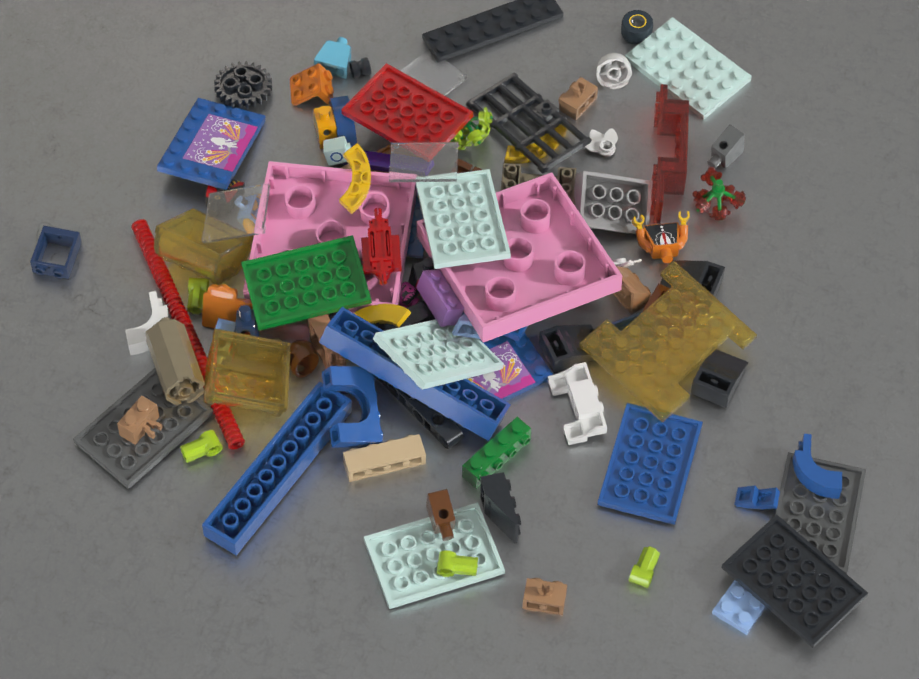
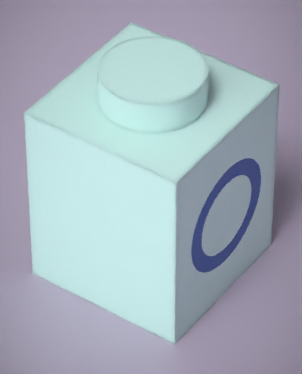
(334, 149)

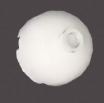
(613, 70)

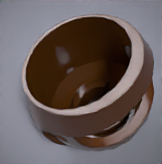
(304, 354)

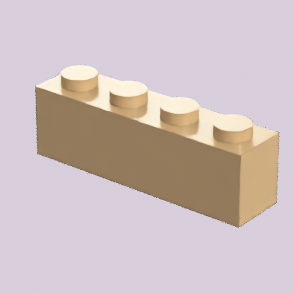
(384, 457)

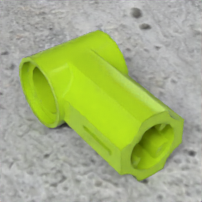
(196, 289)
(207, 444)
(451, 563)
(643, 571)

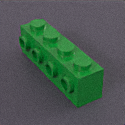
(496, 452)

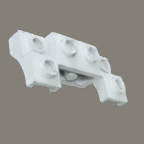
(584, 401)

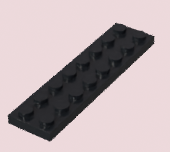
(490, 27)

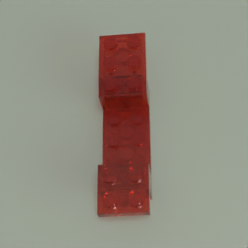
(669, 173)

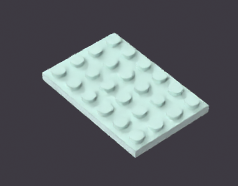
(688, 67)
(463, 220)
(435, 355)
(408, 556)

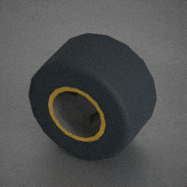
(636, 26)

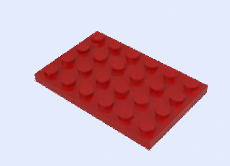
(406, 109)

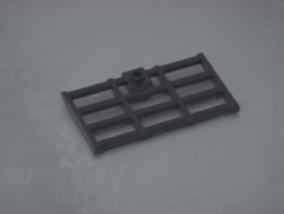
(540, 115)

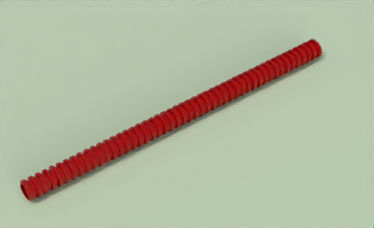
(178, 312)

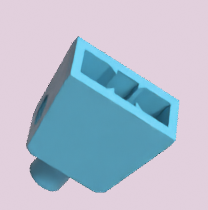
(335, 57)

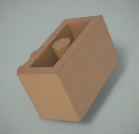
(577, 98)
(139, 421)
(545, 596)

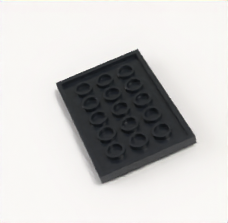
(794, 580)

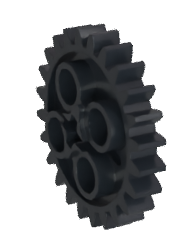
(243, 85)

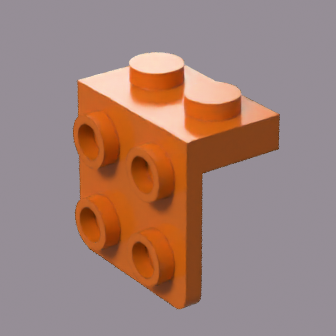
(311, 83)

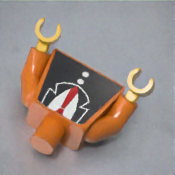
(662, 239)

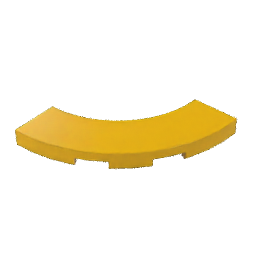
(516, 157)
(361, 178)
(384, 314)

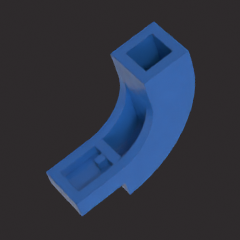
(344, 125)
(813, 477)

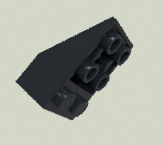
(705, 272)
(563, 347)
(718, 377)
(500, 505)

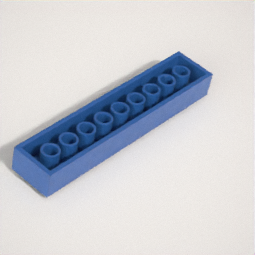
(458, 400)
(276, 469)

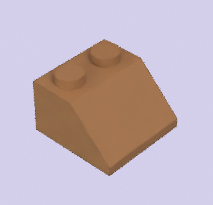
(632, 293)

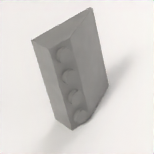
(612, 201)

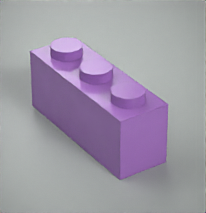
(440, 297)

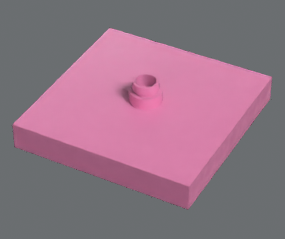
(307, 211)
(551, 265)

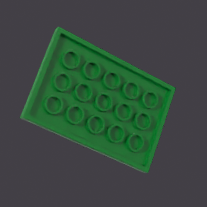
(306, 282)

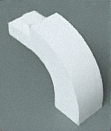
(136, 336)

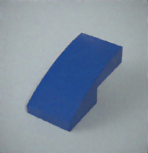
(756, 498)

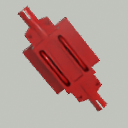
(380, 249)

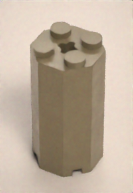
(175, 361)

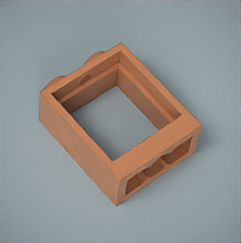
(328, 357)

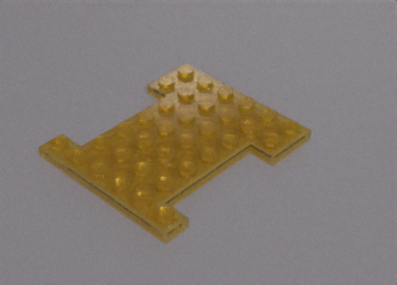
(666, 342)

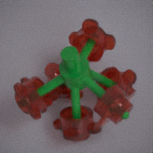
(719, 191)

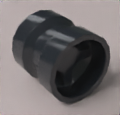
(360, 67)

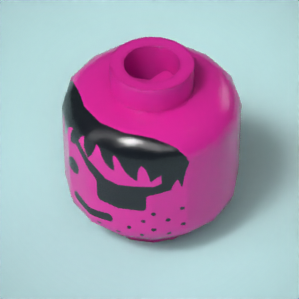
(408, 295)

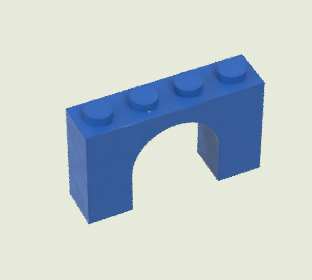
(361, 385)

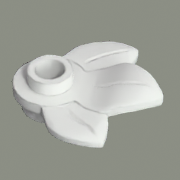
(603, 143)
(622, 262)

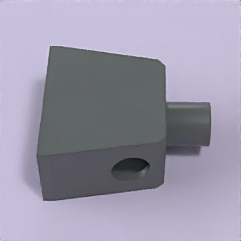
(727, 148)

